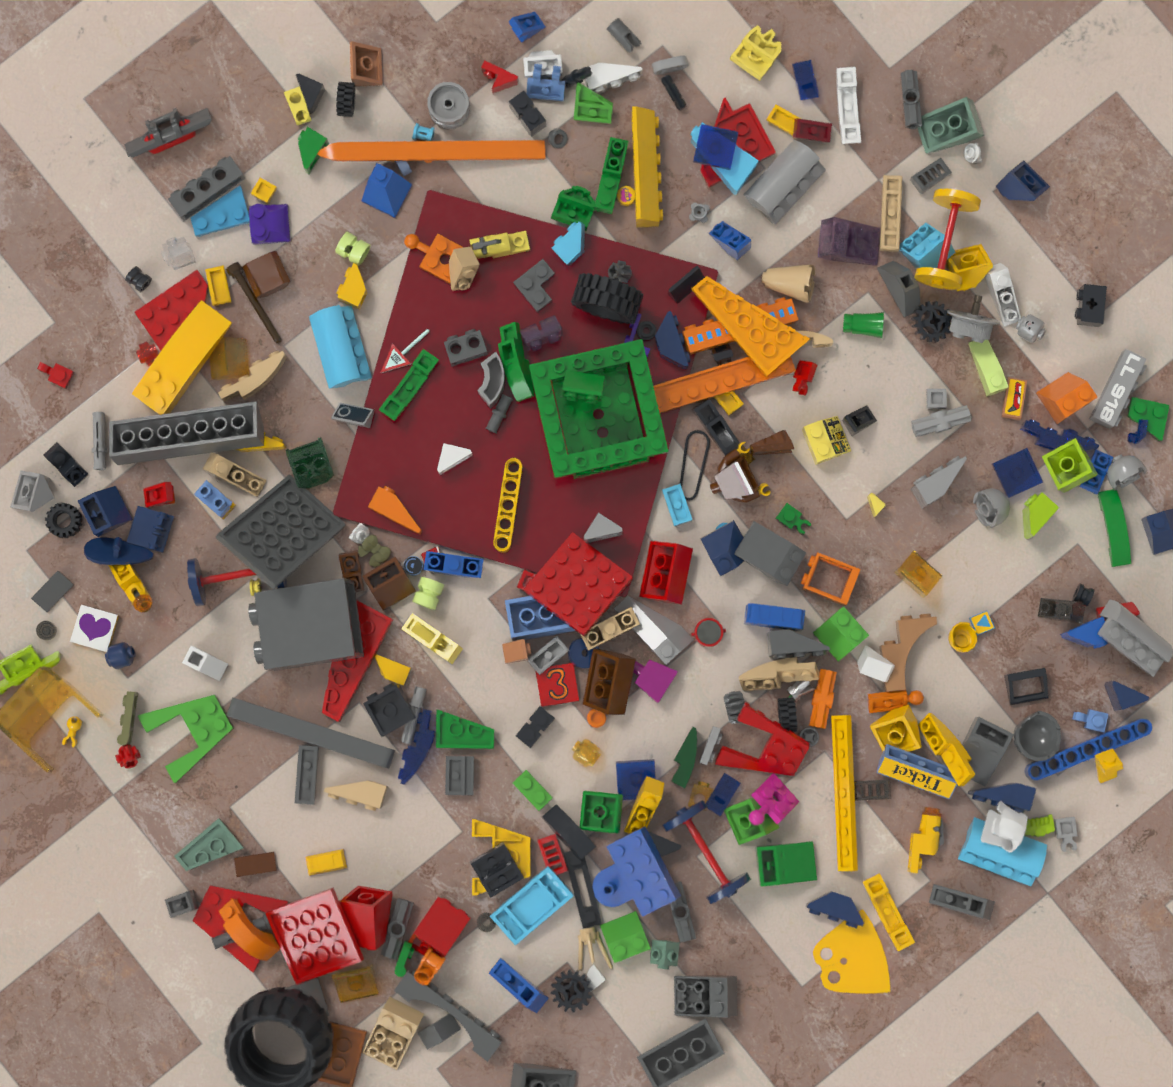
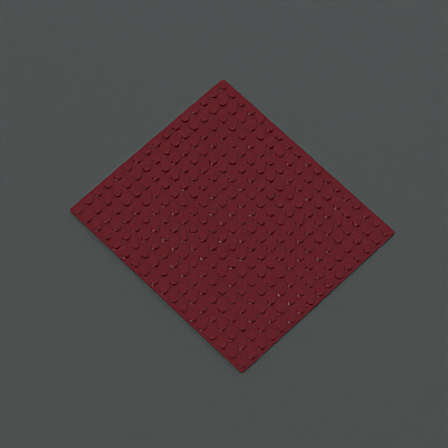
(463, 502)

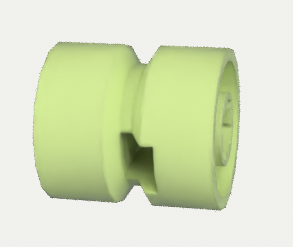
(357, 253)
(428, 593)

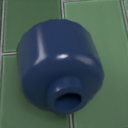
(120, 655)

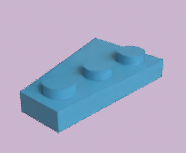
(222, 214)

